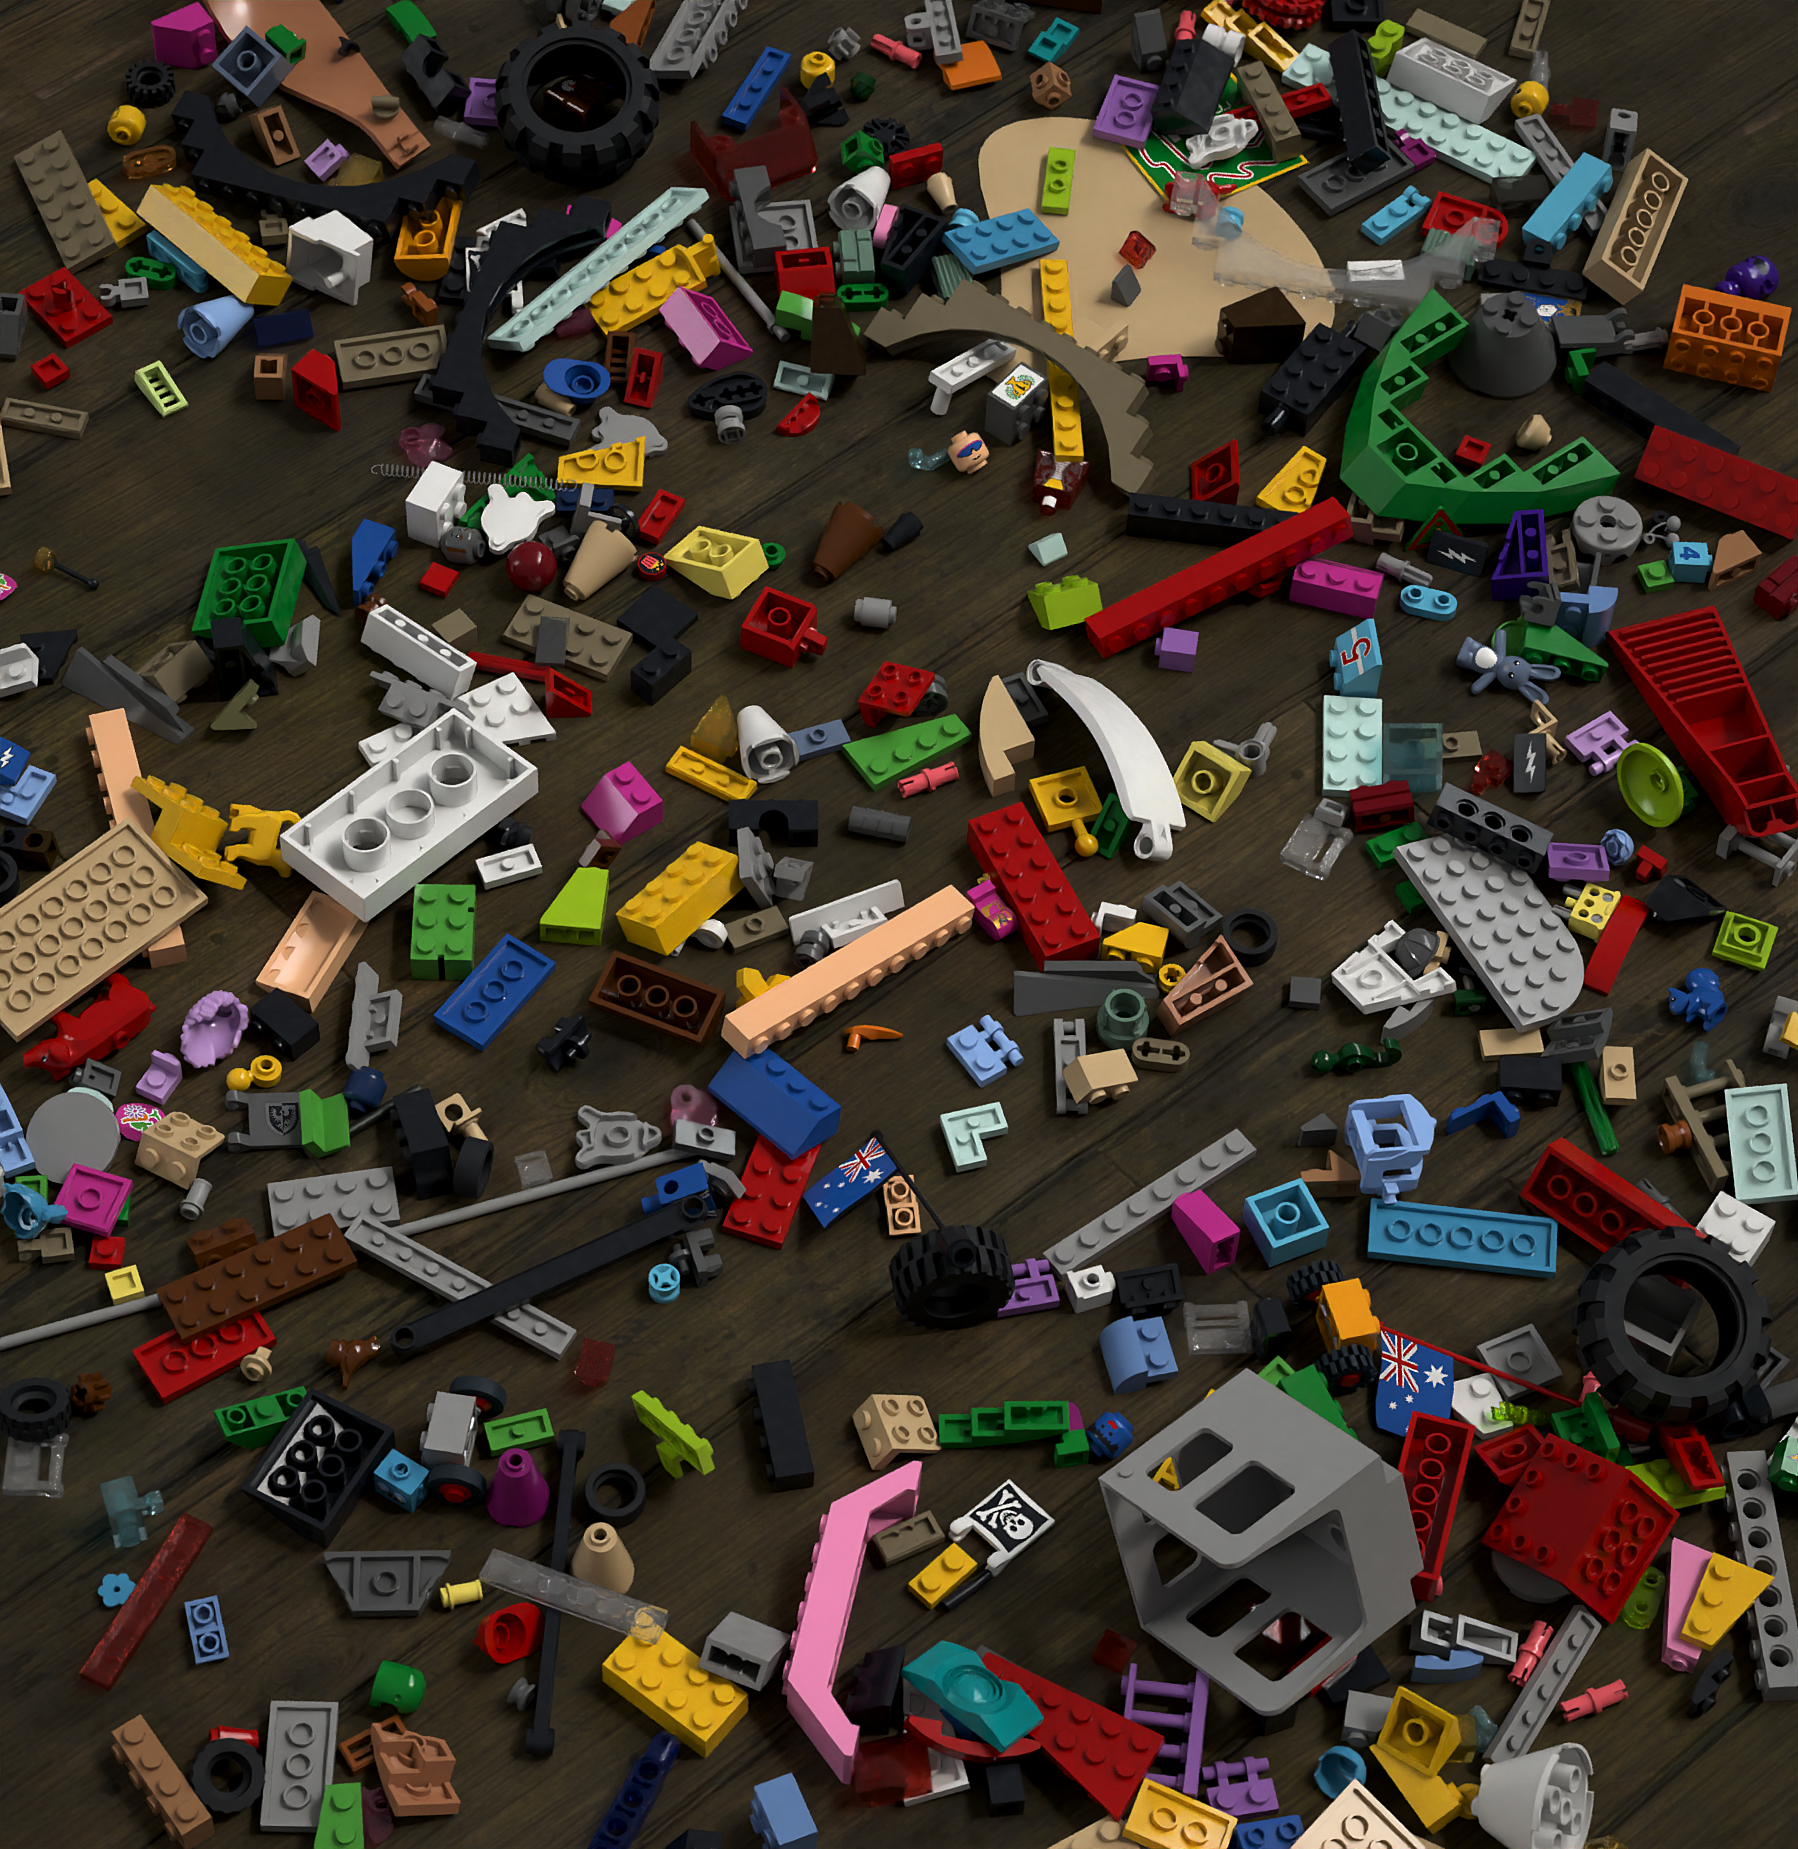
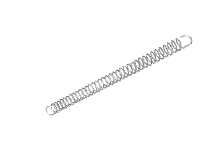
(479, 474)

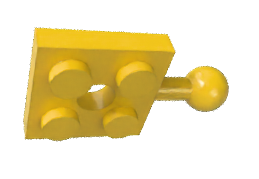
(1061, 815)

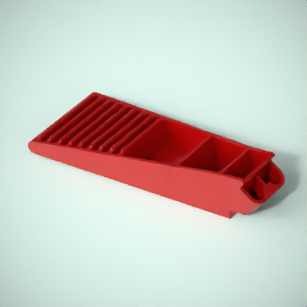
(1711, 715)

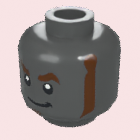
(463, 545)

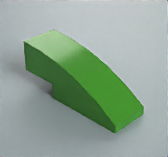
(796, 313)

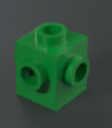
(861, 152)

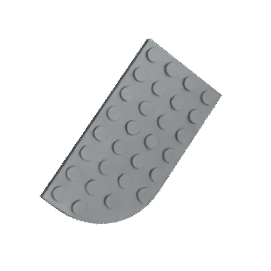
(1499, 927)

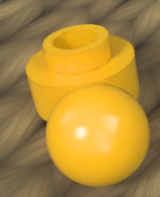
(240, 1079)

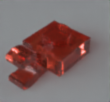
(1580, 112)
(1491, 770)

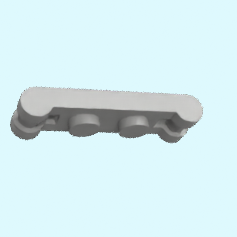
(1065, 1051)

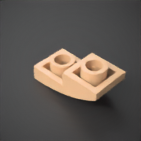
(901, 1207)

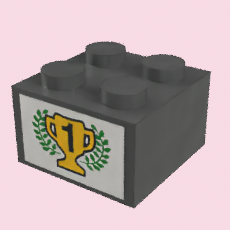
(1016, 404)

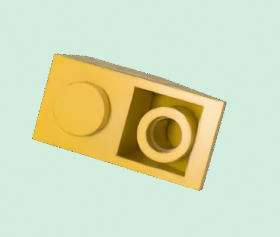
(1138, 943)

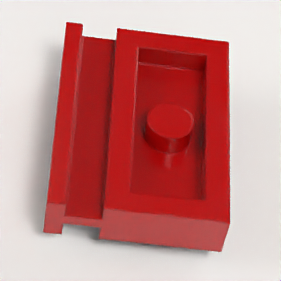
(915, 165)

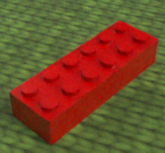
(1721, 481)
(1032, 886)
(1594, 1199)
(1433, 1476)

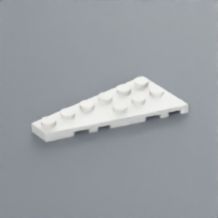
(498, 707)

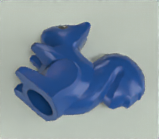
(1702, 1001)

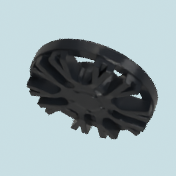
(888, 137)

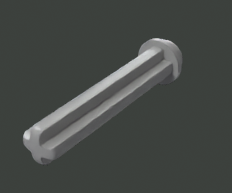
(1642, 341)

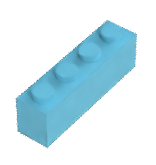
(1569, 202)

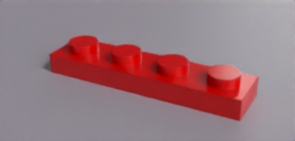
(1297, 102)

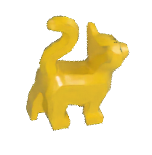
(262, 836)

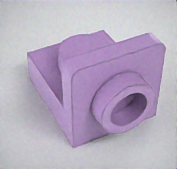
(327, 159)
(160, 1078)

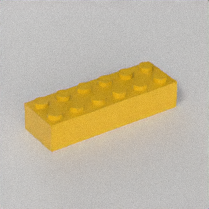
(215, 244)

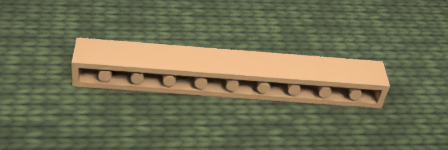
(119, 767)
(847, 972)

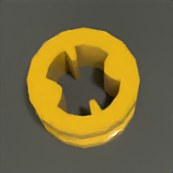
(1170, 970)

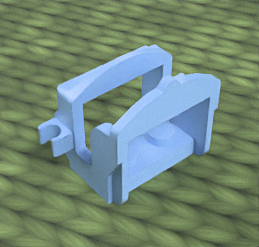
(1365, 1135)

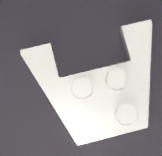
(1379, 983)

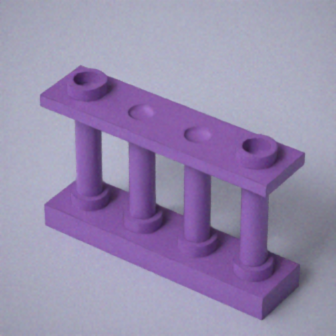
(1191, 1723)

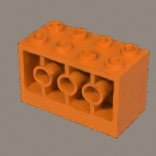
(1727, 338)

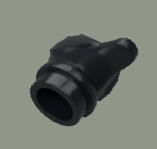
(511, 833)

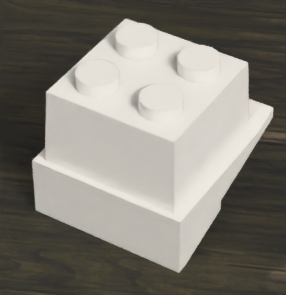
(330, 256)

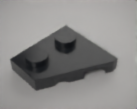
(51, 651)

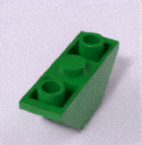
(258, 1420)

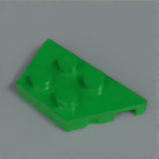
(525, 467)

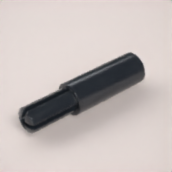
(965, 1591)

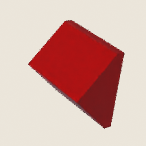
(1217, 475)

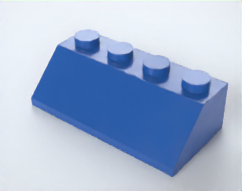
(776, 1101)

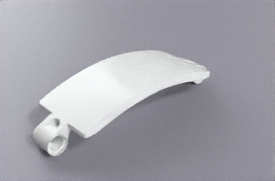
(1130, 752)

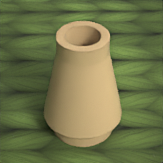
(942, 191)
(554, 401)

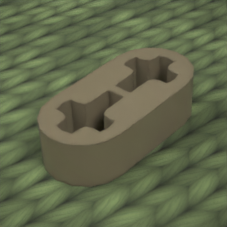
(1160, 1055)

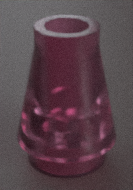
(578, 323)

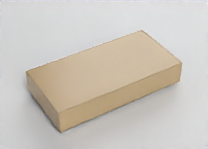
(1510, 1043)

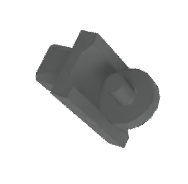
(701, 1266)

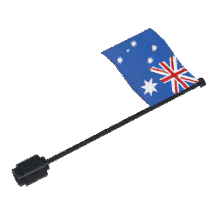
(865, 1175)

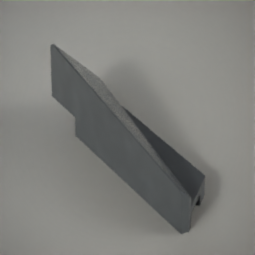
(118, 687)
(1078, 985)

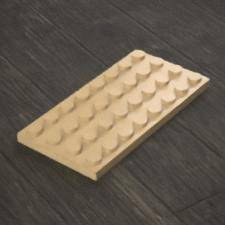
(87, 923)

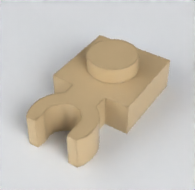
(1442, 954)

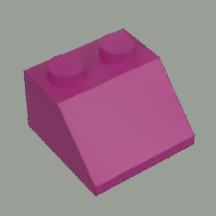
(185, 38)
(623, 804)

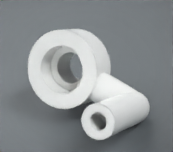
(710, 933)

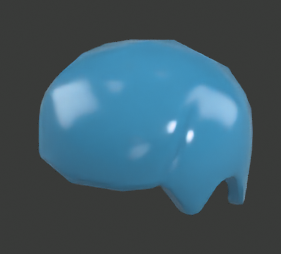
(1338, 1768)

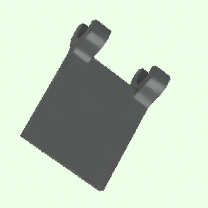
(1594, 331)

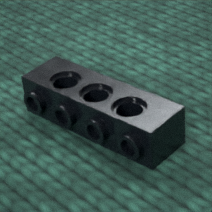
(1490, 828)

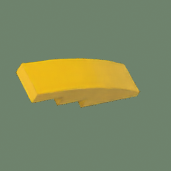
(1260, 39)

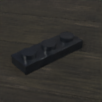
(454, 282)

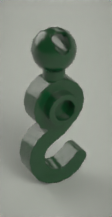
(1355, 1056)

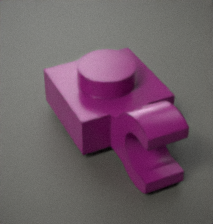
(1415, 150)

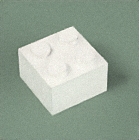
(435, 504)
(1737, 1226)

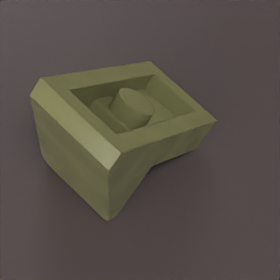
(232, 715)

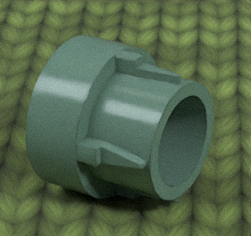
(1122, 1019)

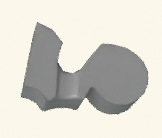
(1781, 1009)

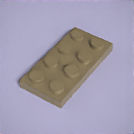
(390, 356)
(591, 644)

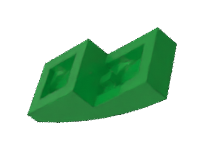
(409, 20)

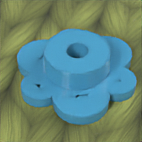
(115, 1583)

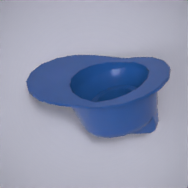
(577, 379)

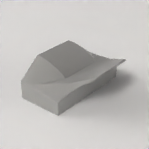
(300, 648)

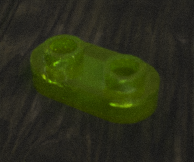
(1647, 1596)

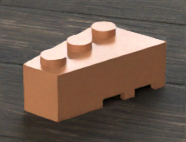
(1206, 989)

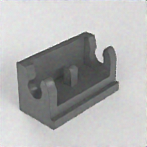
(1541, 608)

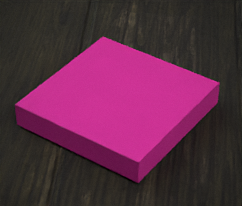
(93, 1199)

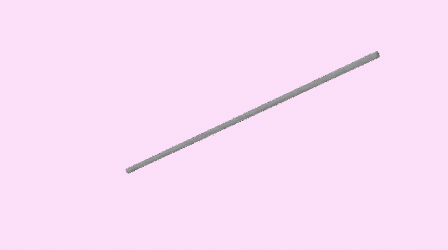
(406, 1229)

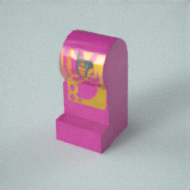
(992, 911)

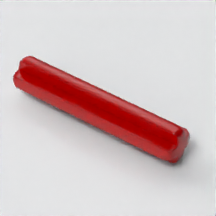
(506, 665)

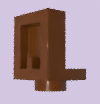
(600, 851)

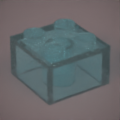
(1414, 755)

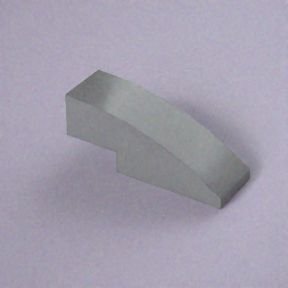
(1440, 1634)

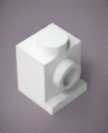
(1089, 1288)

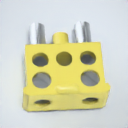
(1590, 911)

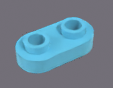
(1428, 603)

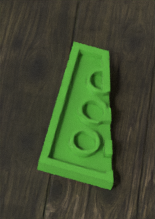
(902, 751)
(341, 1818)

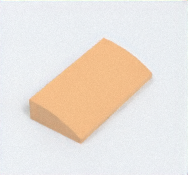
(312, 951)

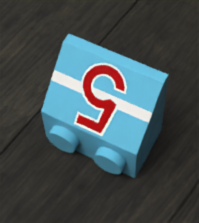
(1357, 661)

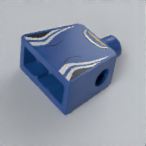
(677, 1187)

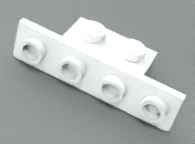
(850, 916)

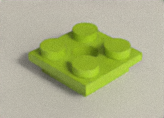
(1749, 954)

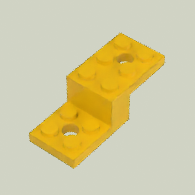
(189, 831)

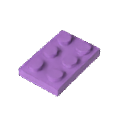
(1126, 112)

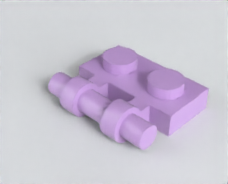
(1596, 737)

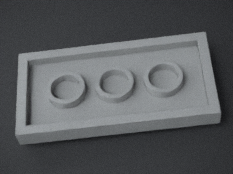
(339, 1194)
(298, 1764)

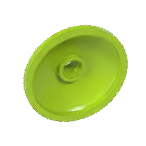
(1650, 784)

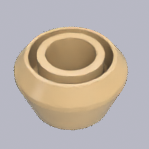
(1534, 433)

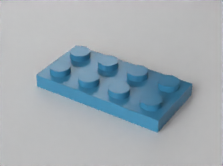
(1000, 241)

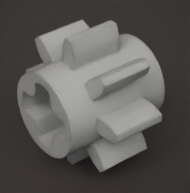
(844, 43)

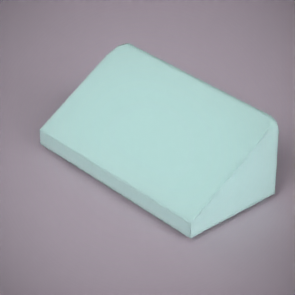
(799, 380)

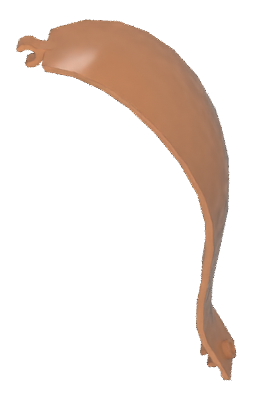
(324, 76)

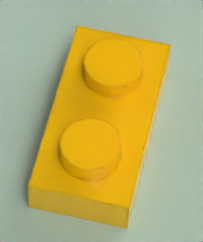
(942, 1576)

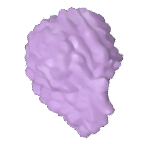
(213, 1028)

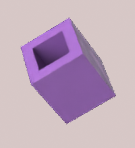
(1177, 649)

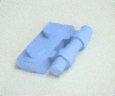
(978, 1057)

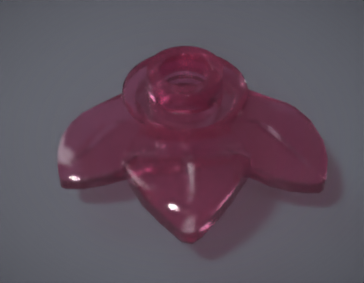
(424, 444)
(701, 1108)
(376, 1822)

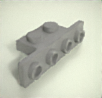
(412, 704)
(373, 1018)

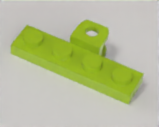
(678, 1439)

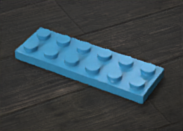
(1462, 1238)

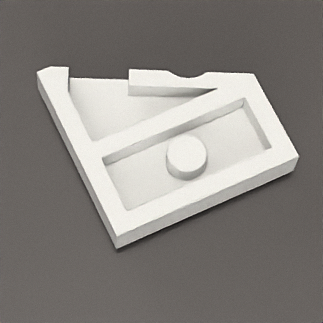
(1473, 1405)

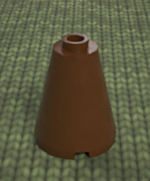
(845, 541)

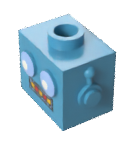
(401, 1480)

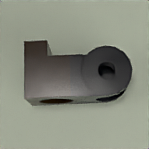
(30, 846)

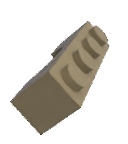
(1277, 123)

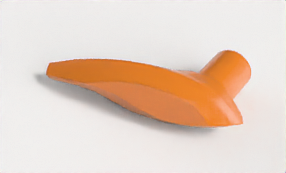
(868, 1032)

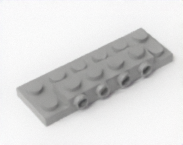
(694, 37)

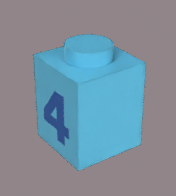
(1689, 562)

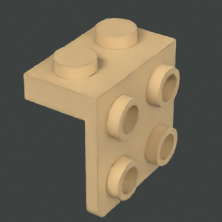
(1105, 342)
(175, 1147)
(893, 1426)

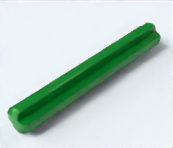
(1594, 1107)

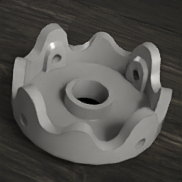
(1609, 541)

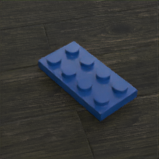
(494, 992)

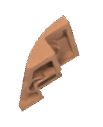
(415, 1772)

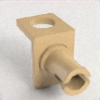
(1553, 749)
(466, 1124)

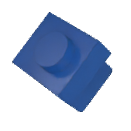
(1494, 1106)

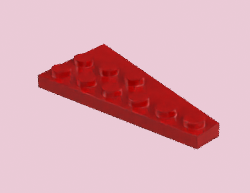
(1086, 1740)

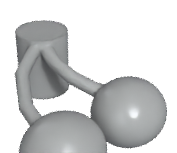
(1673, 524)

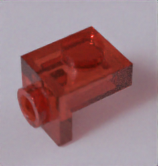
(595, 1362)

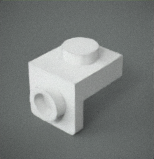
(1113, 918)

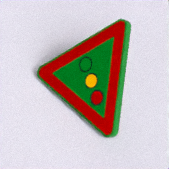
(1437, 520)

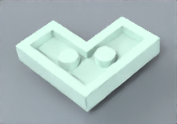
(966, 1129)

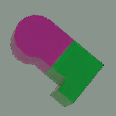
(1072, 1446)

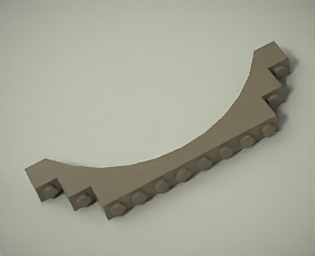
(980, 315)

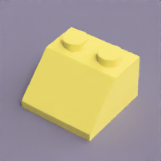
(1209, 780)

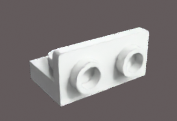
(17, 669)

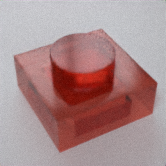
(1114, 1651)

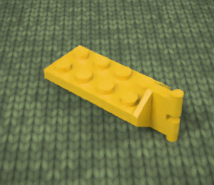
(646, 288)

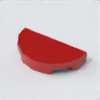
(801, 419)

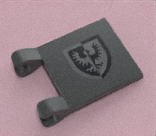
(272, 1120)

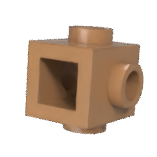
(1050, 86)

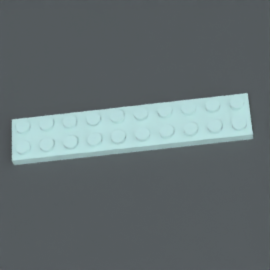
(1447, 134)
(597, 269)

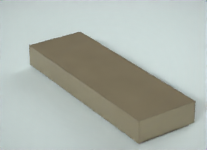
(1529, 28)
(1445, 33)
(43, 418)

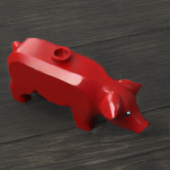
(96, 1031)

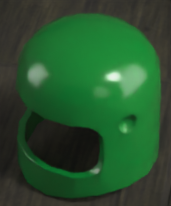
(398, 1686)

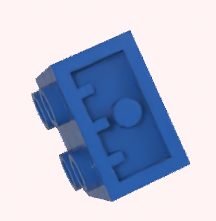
(1267, 1834)

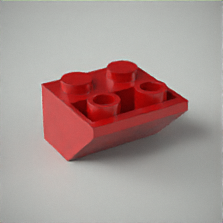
(804, 271)

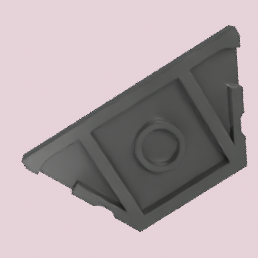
(387, 1580)

